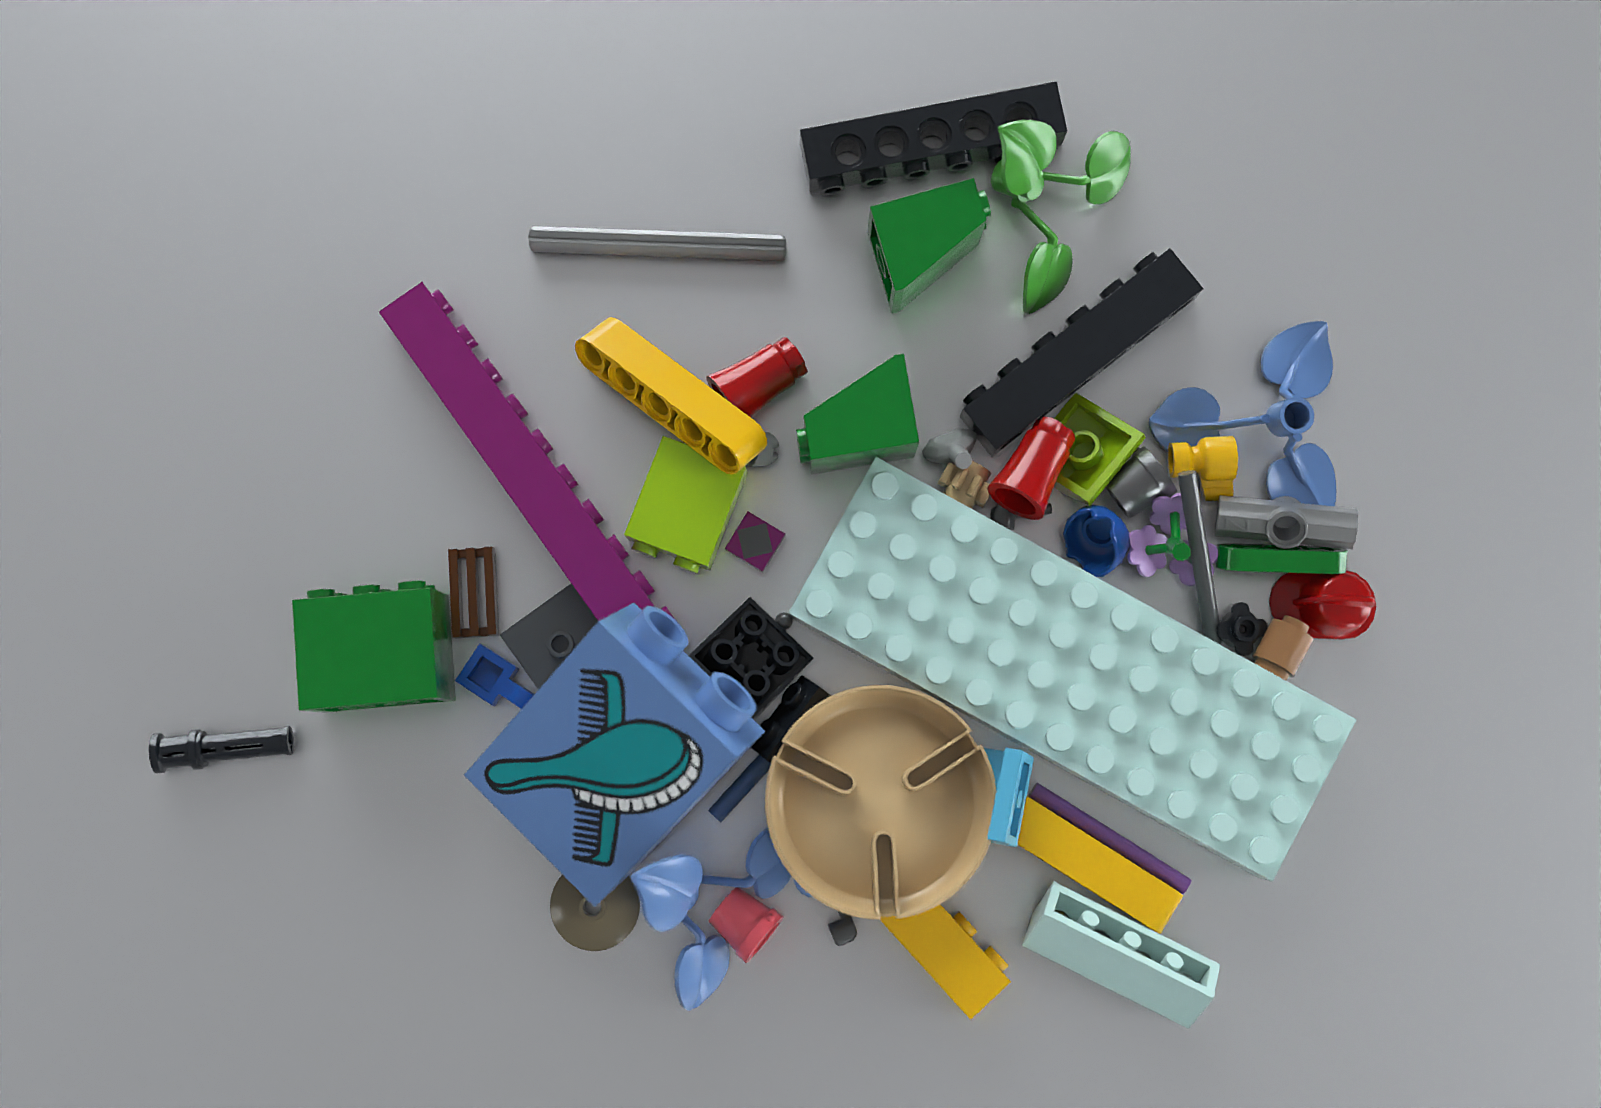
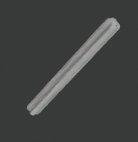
(657, 243)

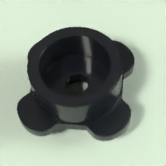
(1229, 629)

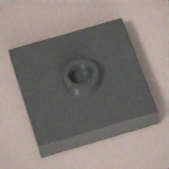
(549, 634)

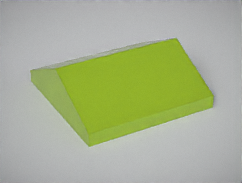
(1099, 448)

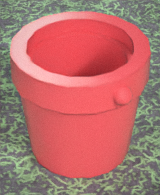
(745, 923)

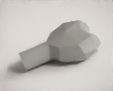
(951, 447)

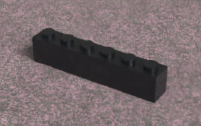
(1080, 351)

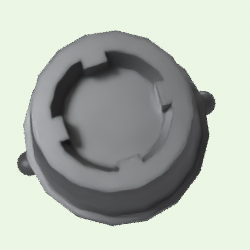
(1140, 483)

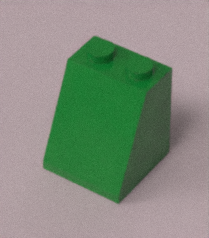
(925, 237)
(862, 422)

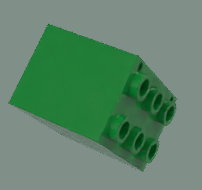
(373, 648)

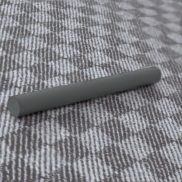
(1199, 554)

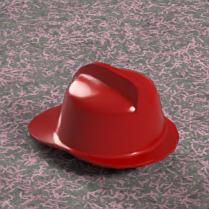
(1328, 603)

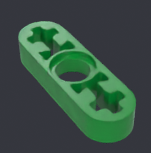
(1275, 559)

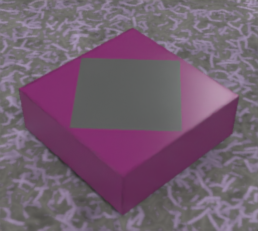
(755, 541)

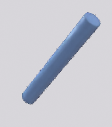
(740, 788)

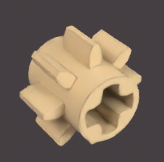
(967, 484)

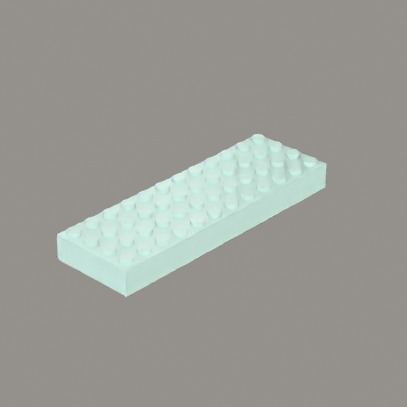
(1073, 669)

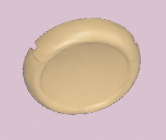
(880, 802)

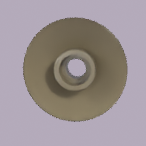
(599, 931)

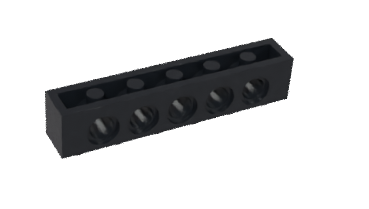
(908, 127)

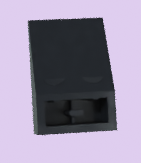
(754, 653)

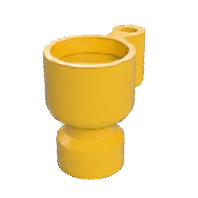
(1212, 459)

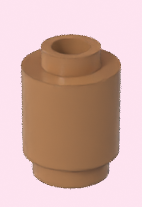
(1283, 647)

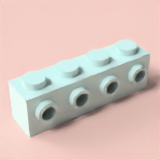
(1122, 955)

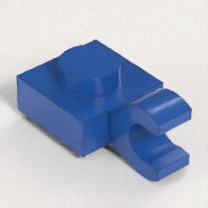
(492, 677)

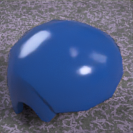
(1096, 539)

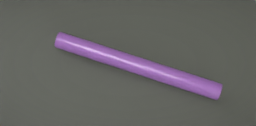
(1110, 838)

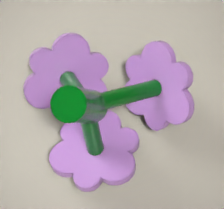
(1148, 548)

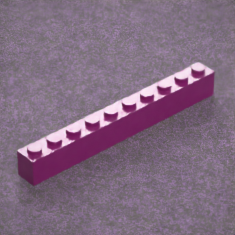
(516, 453)

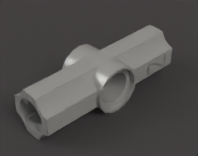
(1314, 526)

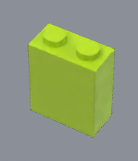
(683, 507)

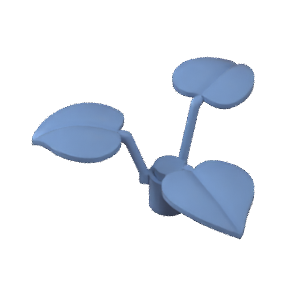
(1303, 367)
(672, 888)

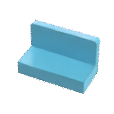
(1012, 778)

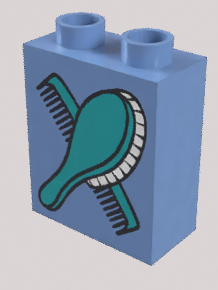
(616, 749)

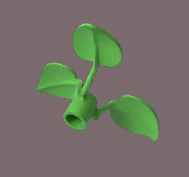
(1028, 150)

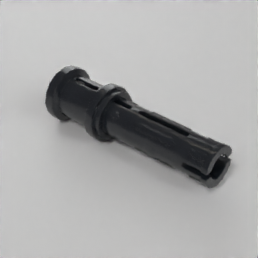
(200, 749)

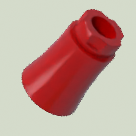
(760, 376)
(1033, 469)

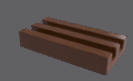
(456, 600)

